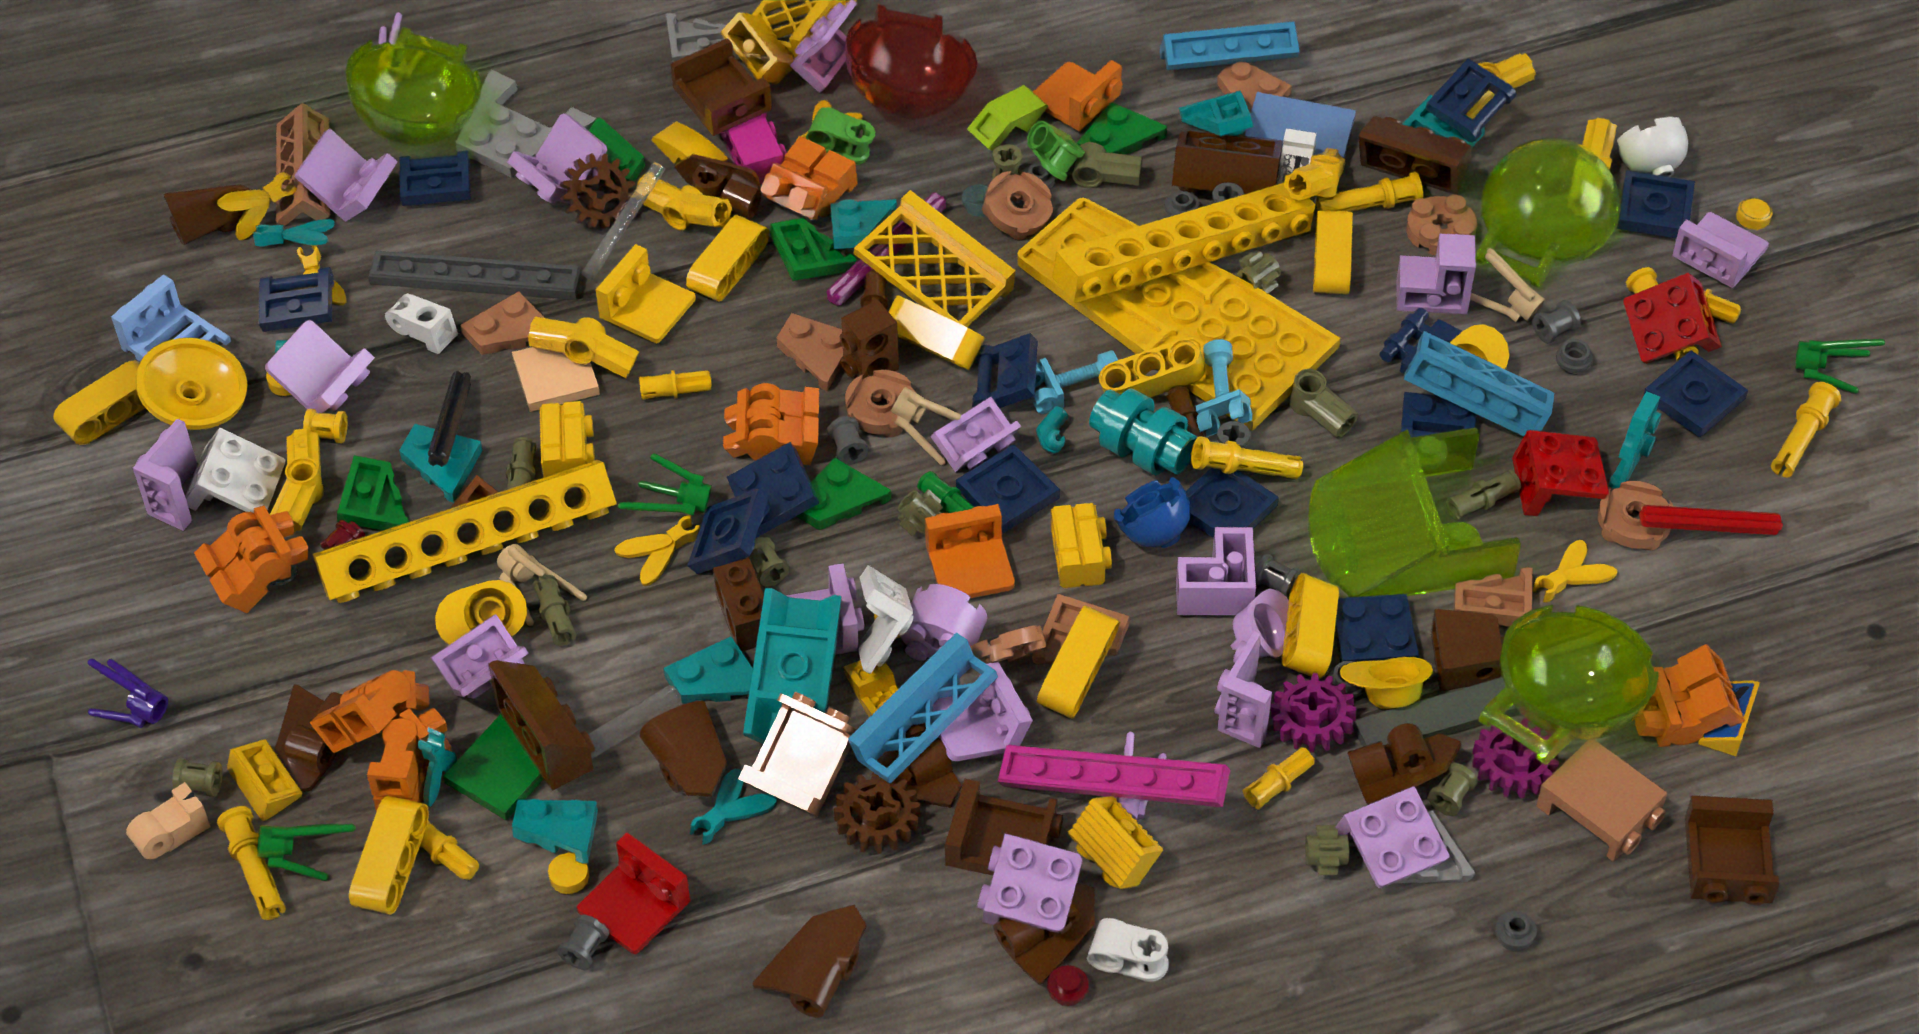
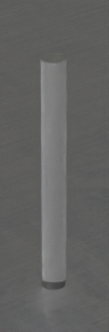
(623, 221)

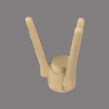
(1524, 299)
(912, 407)
(520, 566)

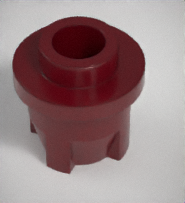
(342, 534)

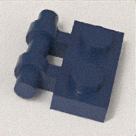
(1414, 326)

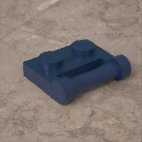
(1463, 92)
(435, 179)
(296, 306)
(1015, 371)
(1432, 415)

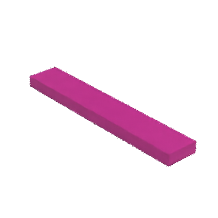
(1114, 775)

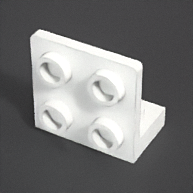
(235, 473)
(894, 617)

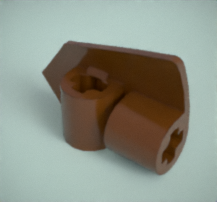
(725, 181)
(197, 212)
(299, 744)
(686, 748)
(1401, 763)
(929, 773)
(1041, 950)
(816, 960)

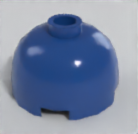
(1155, 514)

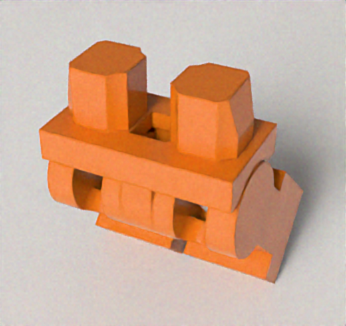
(810, 179)
(771, 418)
(251, 556)
(1690, 700)
(370, 708)
(402, 761)

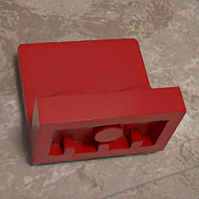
(1671, 318)
(1557, 465)
(637, 895)

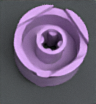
(937, 617)

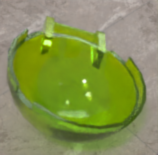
(412, 89)
(1548, 205)
(1570, 678)

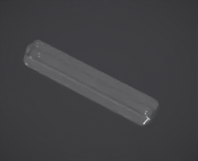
(634, 719)

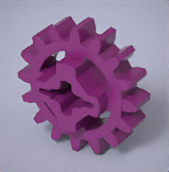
(1313, 712)
(1510, 762)

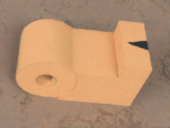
(168, 824)

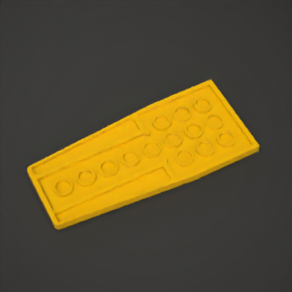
(1194, 304)

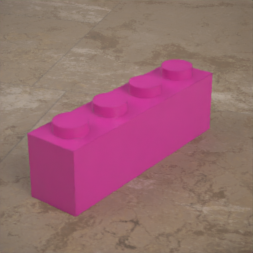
(755, 145)

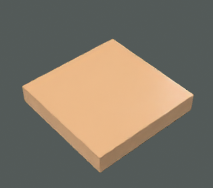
(553, 377)

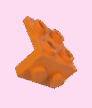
(1078, 95)
(969, 551)

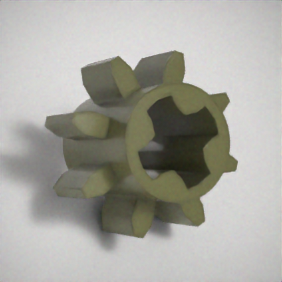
(1260, 271)
(916, 508)
(1326, 850)

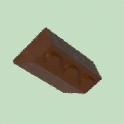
(1401, 149)
(1211, 159)
(541, 722)

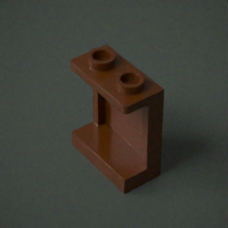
(719, 88)
(983, 822)
(1730, 850)

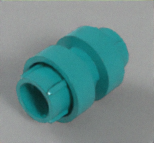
(1131, 425)

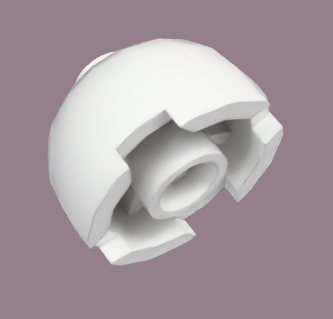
(1655, 148)

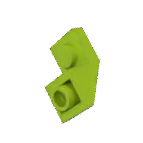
(1002, 114)

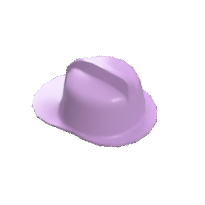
(1265, 615)

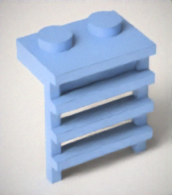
(158, 316)

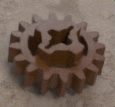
(582, 188)
(877, 812)

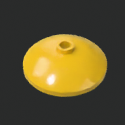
(193, 370)

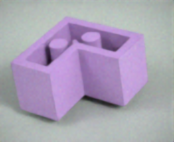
(1441, 281)
(1219, 582)

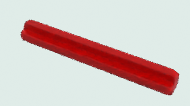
(1710, 519)

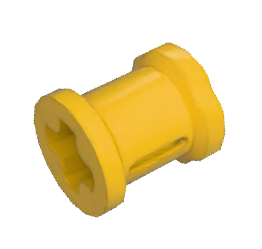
(327, 425)

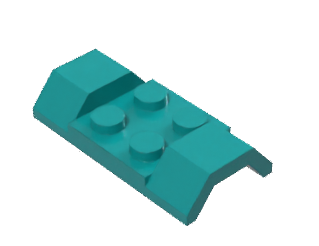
(791, 656)

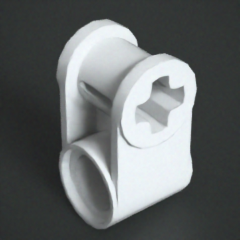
(1126, 950)

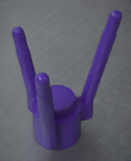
(142, 701)

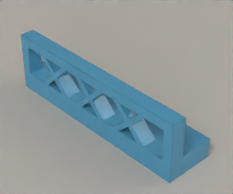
(1229, 45)
(1480, 389)
(908, 705)

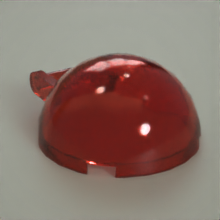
(908, 64)

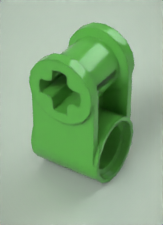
(840, 133)
(1053, 148)

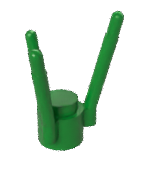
(1814, 355)
(692, 495)
(278, 841)

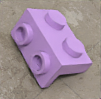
(974, 434)

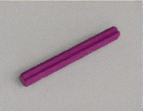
(855, 276)

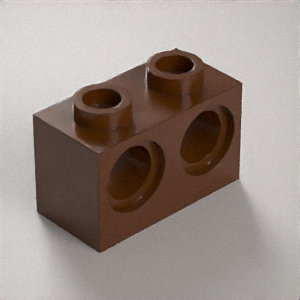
(869, 341)
(740, 601)

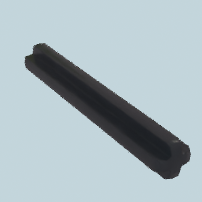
(449, 419)

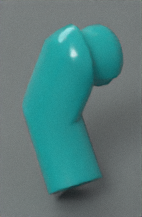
(1048, 430)

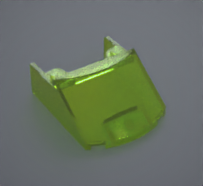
(1381, 529)

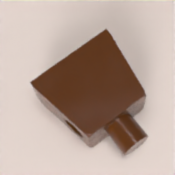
(1465, 648)

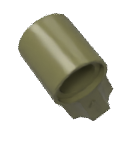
(1107, 167)
(1316, 400)

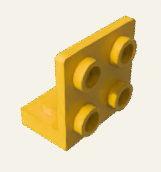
(640, 299)

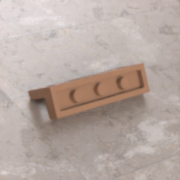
(290, 154)

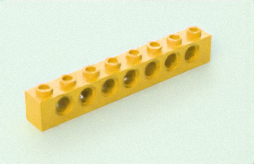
(1180, 242)
(335, 562)

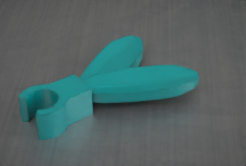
(307, 233)
(439, 760)
(731, 807)

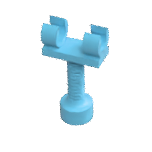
(1218, 355)
(1053, 395)

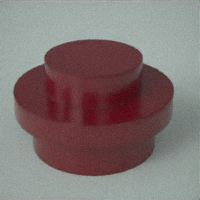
(1067, 985)

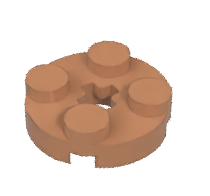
(1439, 209)
(1014, 220)
(863, 392)
(1620, 526)
(1010, 645)

